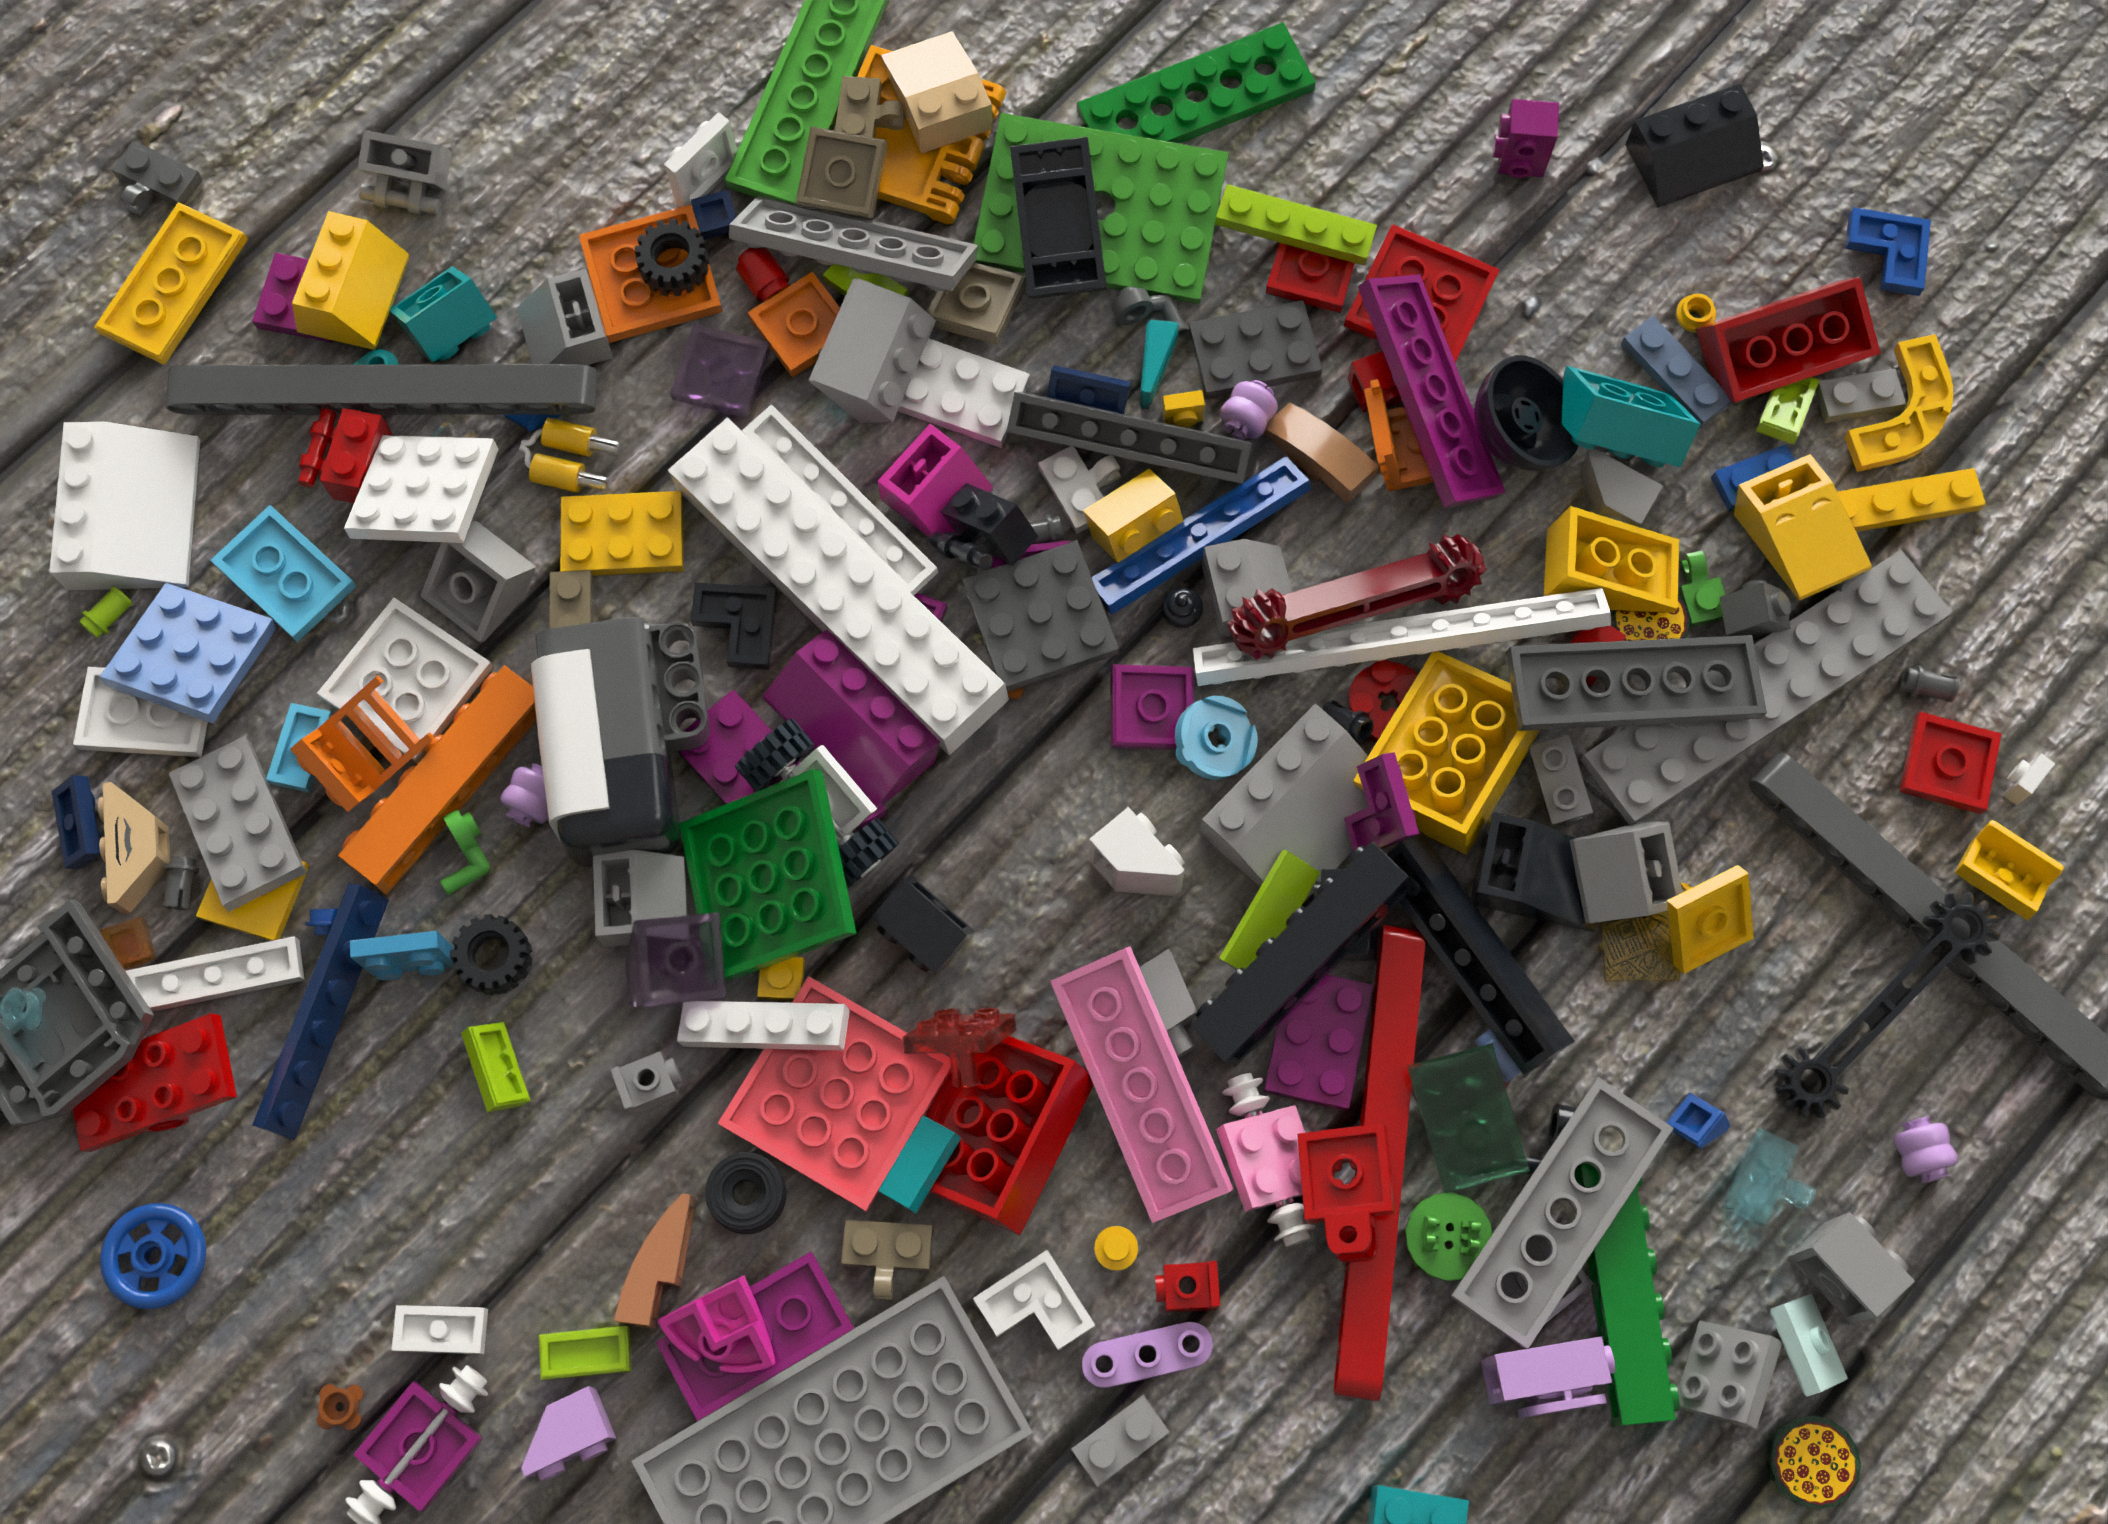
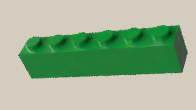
(1630, 1314)

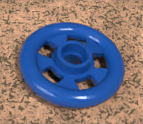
(120, 1242)

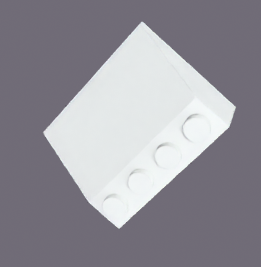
(124, 507)

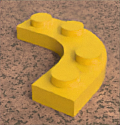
(1925, 414)

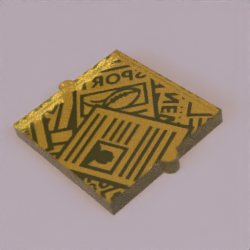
(1638, 949)

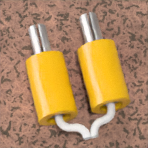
(562, 472)

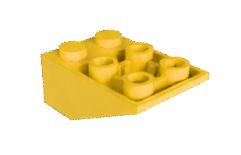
(1801, 527)

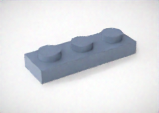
(1676, 370)

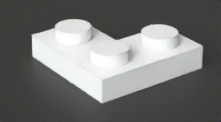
(1036, 1290)

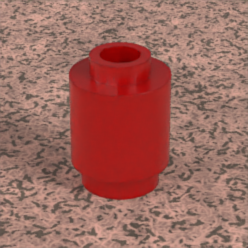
(761, 273)

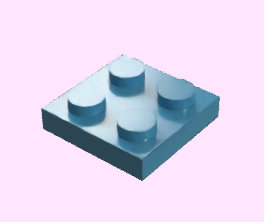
(393, 955)

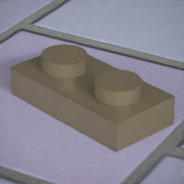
(571, 598)

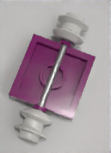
(417, 1447)

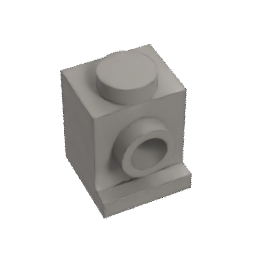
(641, 1098)

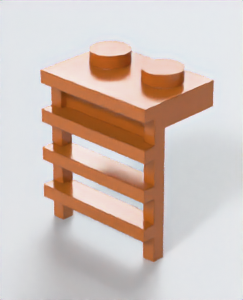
(1395, 443)
(343, 762)

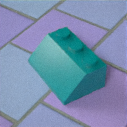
(1626, 418)

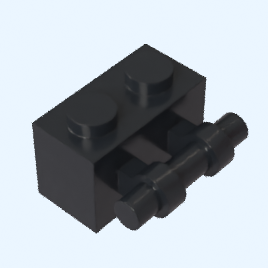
(983, 529)

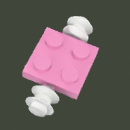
(1265, 1157)

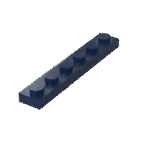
(319, 1014)

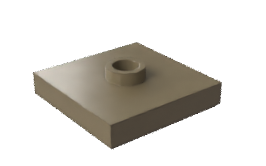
(841, 172)
(979, 303)

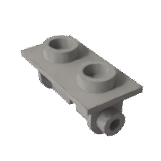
(1561, 780)

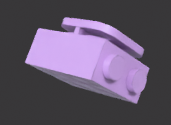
(1550, 1376)

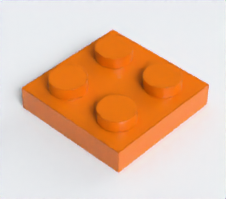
(796, 322)

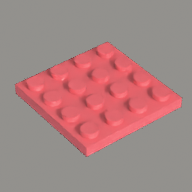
(838, 1111)

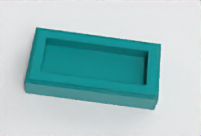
(919, 1164)

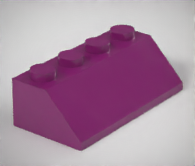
(853, 718)

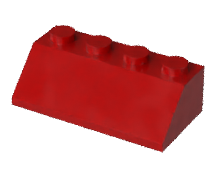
(1789, 339)

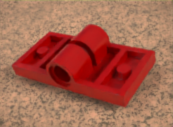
(160, 1086)

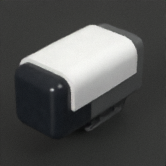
(609, 732)

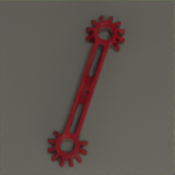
(1273, 619)

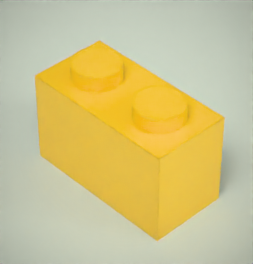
(1133, 515)

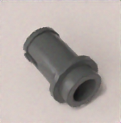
(1048, 530)
(1920, 682)
(179, 882)

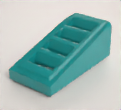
(1158, 349)

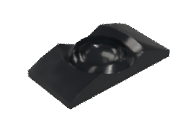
(1058, 218)

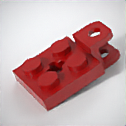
(1351, 1206)

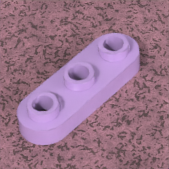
(1129, 1366)

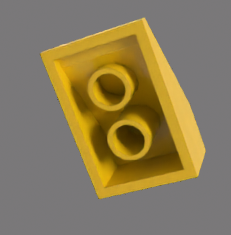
(1625, 560)

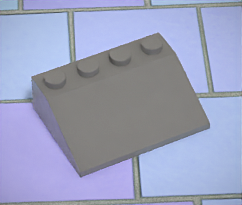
(1292, 801)

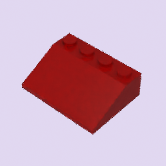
(1008, 1130)

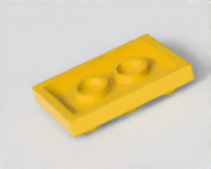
(623, 533)

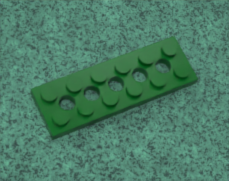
(1204, 74)

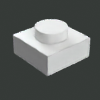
(2027, 777)

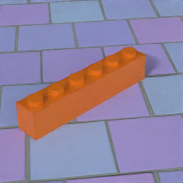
(442, 781)

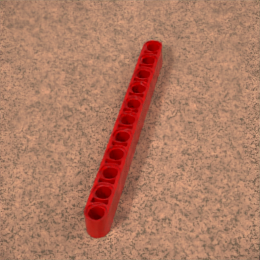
(1386, 1101)

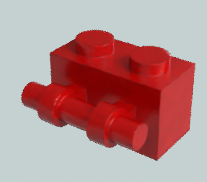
(349, 454)

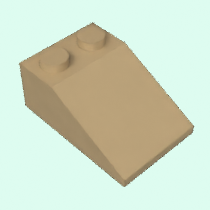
(939, 91)

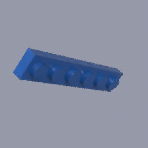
(1209, 526)

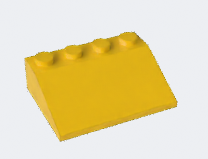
(1454, 748)

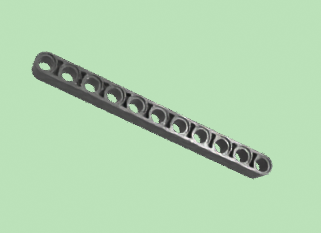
(382, 389)
(1906, 895)

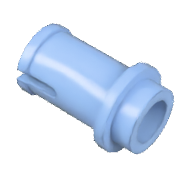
(1507, 1065)

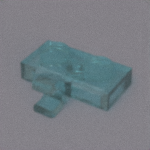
(1763, 1179)

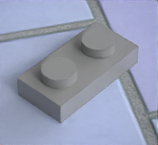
(1860, 395)
(1120, 1440)

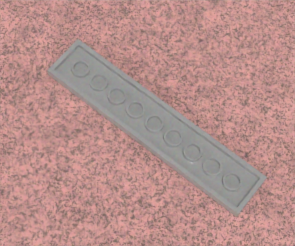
(1797, 670)

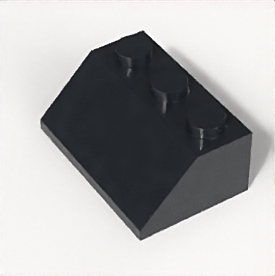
(1697, 145)

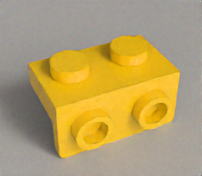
(2008, 869)

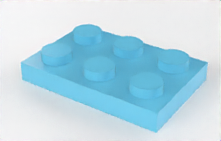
(283, 573)

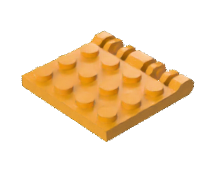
(914, 177)

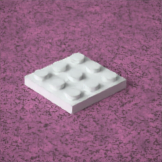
(421, 489)
(422, 670)

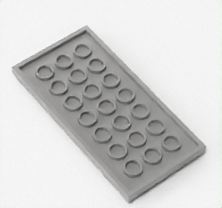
(846, 1428)

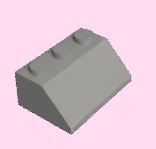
(872, 352)

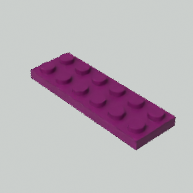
(1431, 389)

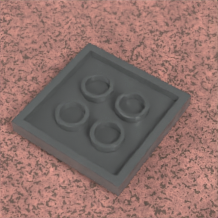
(1040, 616)

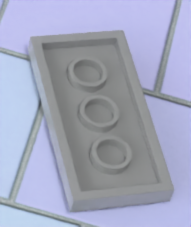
(237, 823)

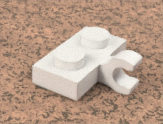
(1075, 485)

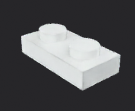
(439, 1329)

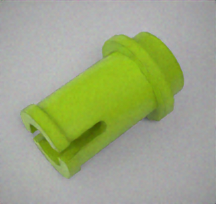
(105, 612)

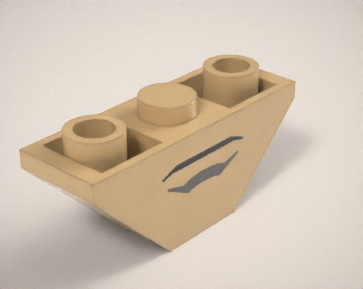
(133, 849)

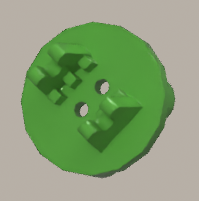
(1427, 1235)

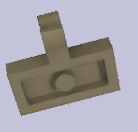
(861, 110)
(887, 1249)

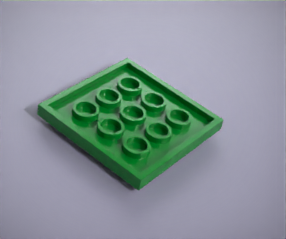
(770, 874)

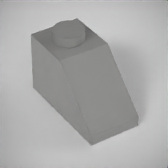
(1617, 489)

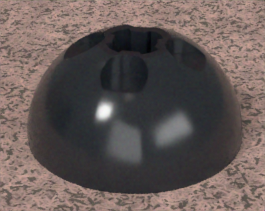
(1522, 415)

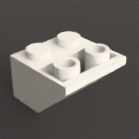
(1134, 858)

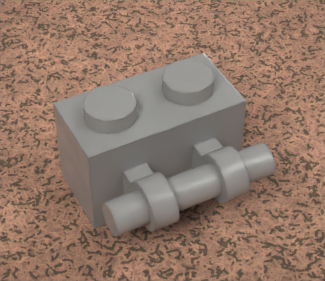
(404, 161)

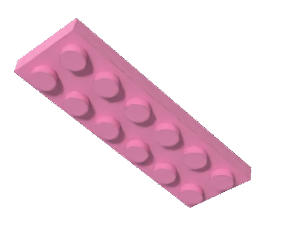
(1141, 1085)

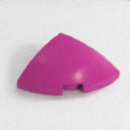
(722, 1328)

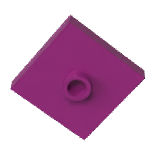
(1148, 704)

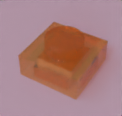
(130, 942)

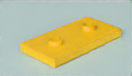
(171, 283)

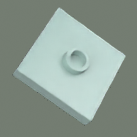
(1808, 1345)

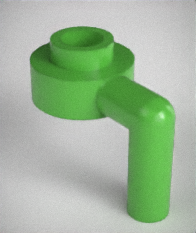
(464, 831)

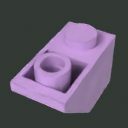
(568, 1430)

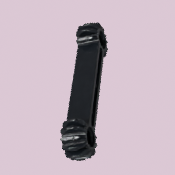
(1887, 1003)

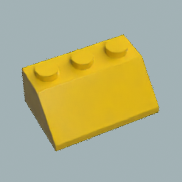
(349, 282)

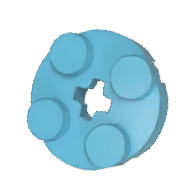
(1195, 748)

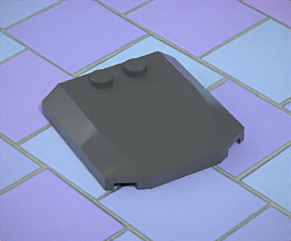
(88, 1016)

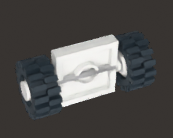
(849, 805)

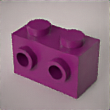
(1526, 138)

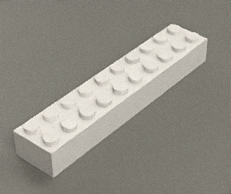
(839, 584)

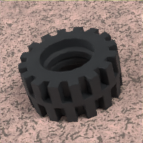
(667, 237)
(475, 935)

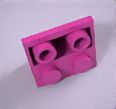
(927, 479)

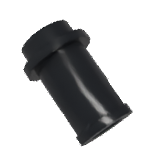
(1355, 723)

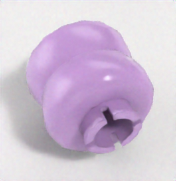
(1248, 410)
(526, 796)
(1925, 1149)

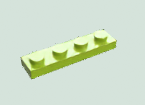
(1295, 224)

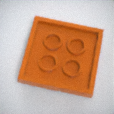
(622, 296)

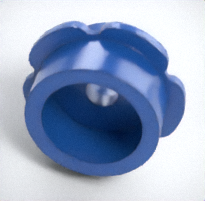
(321, 920)

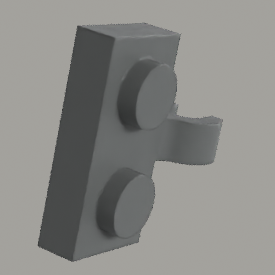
(153, 176)

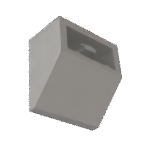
(564, 322)
(1626, 871)
(633, 888)

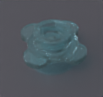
(13, 1004)

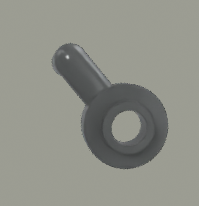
(1135, 304)

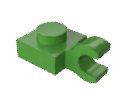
(1700, 593)

